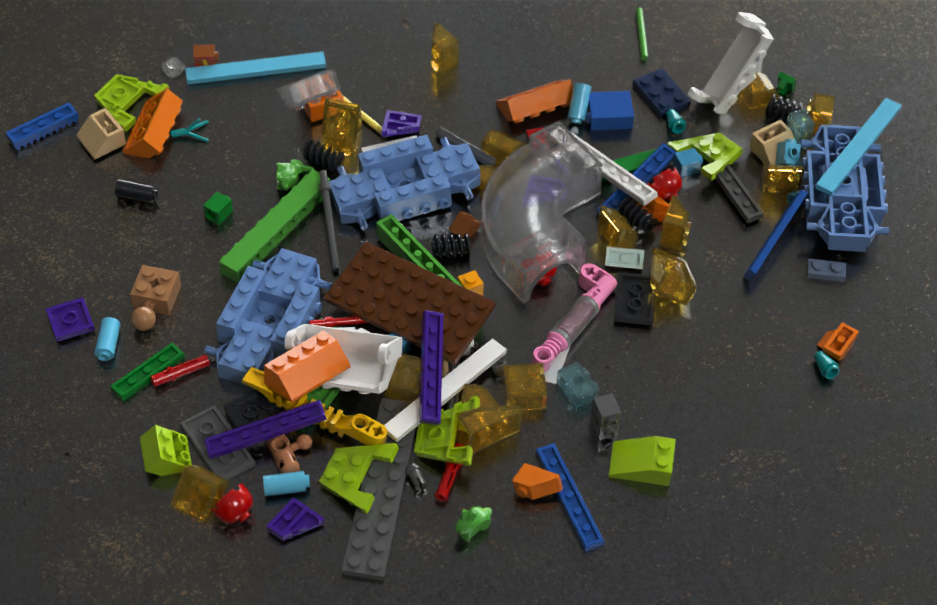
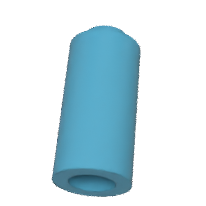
(579, 103)
(107, 339)
(285, 483)

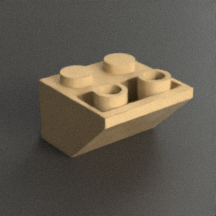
(101, 134)
(765, 141)

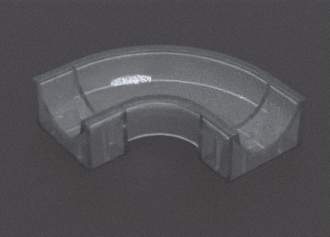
(526, 203)

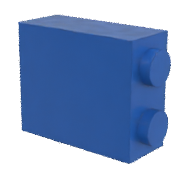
(610, 110)

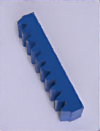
(42, 125)

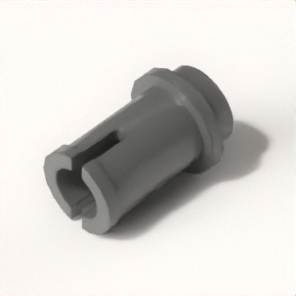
(416, 476)

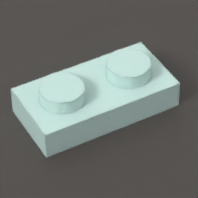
(624, 257)

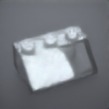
(309, 89)

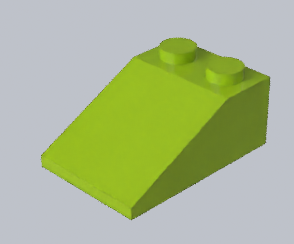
(643, 460)

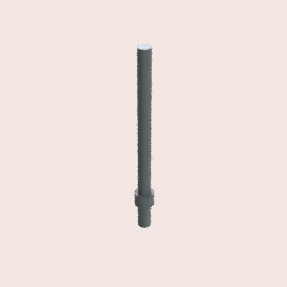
(325, 189)

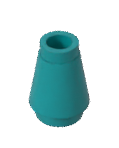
(675, 122)
(826, 365)

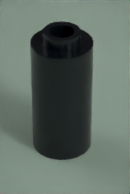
(136, 191)

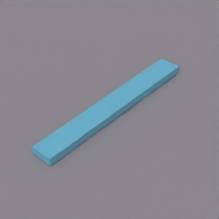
(255, 68)
(858, 147)

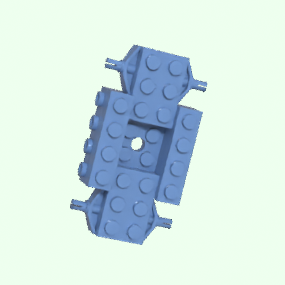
(404, 181)
(855, 209)
(280, 291)

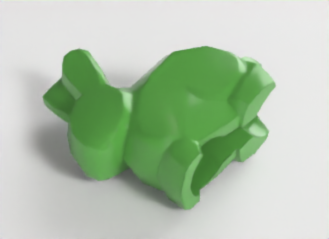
(288, 173)
(473, 521)

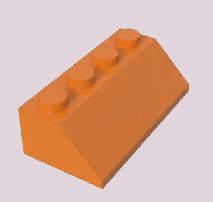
(536, 100)
(153, 125)
(306, 367)

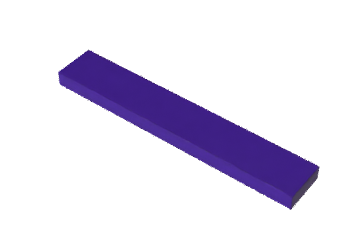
(431, 368)
(265, 429)

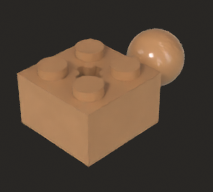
(153, 293)

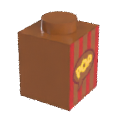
(205, 55)

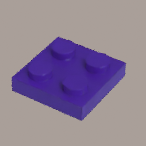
(70, 319)

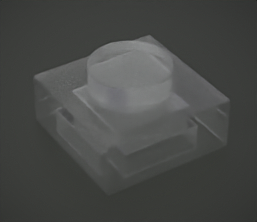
(173, 67)

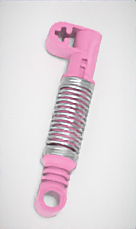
(598, 286)

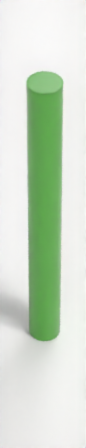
(641, 32)

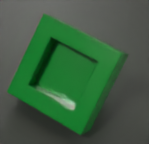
(785, 83)

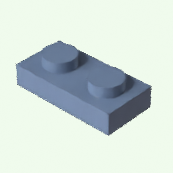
(826, 270)

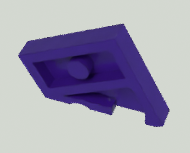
(294, 520)

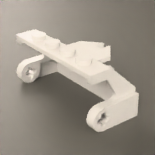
(737, 66)
(369, 354)

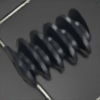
(781, 108)
(322, 156)
(637, 216)
(451, 245)

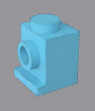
(788, 152)

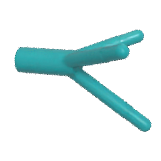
(185, 131)

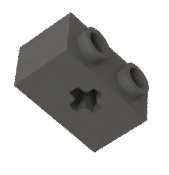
(605, 416)

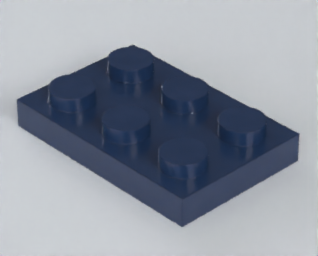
(661, 92)

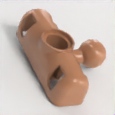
(283, 451)

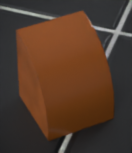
(464, 224)

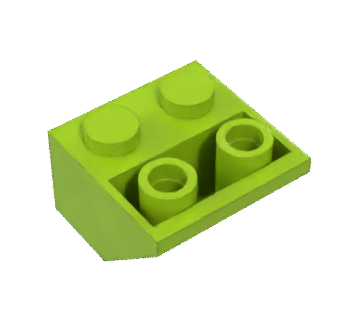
(164, 451)

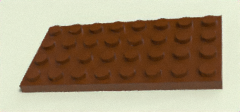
(397, 292)

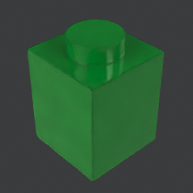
(218, 208)

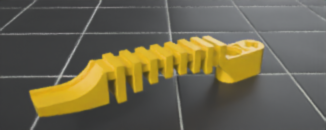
(371, 433)

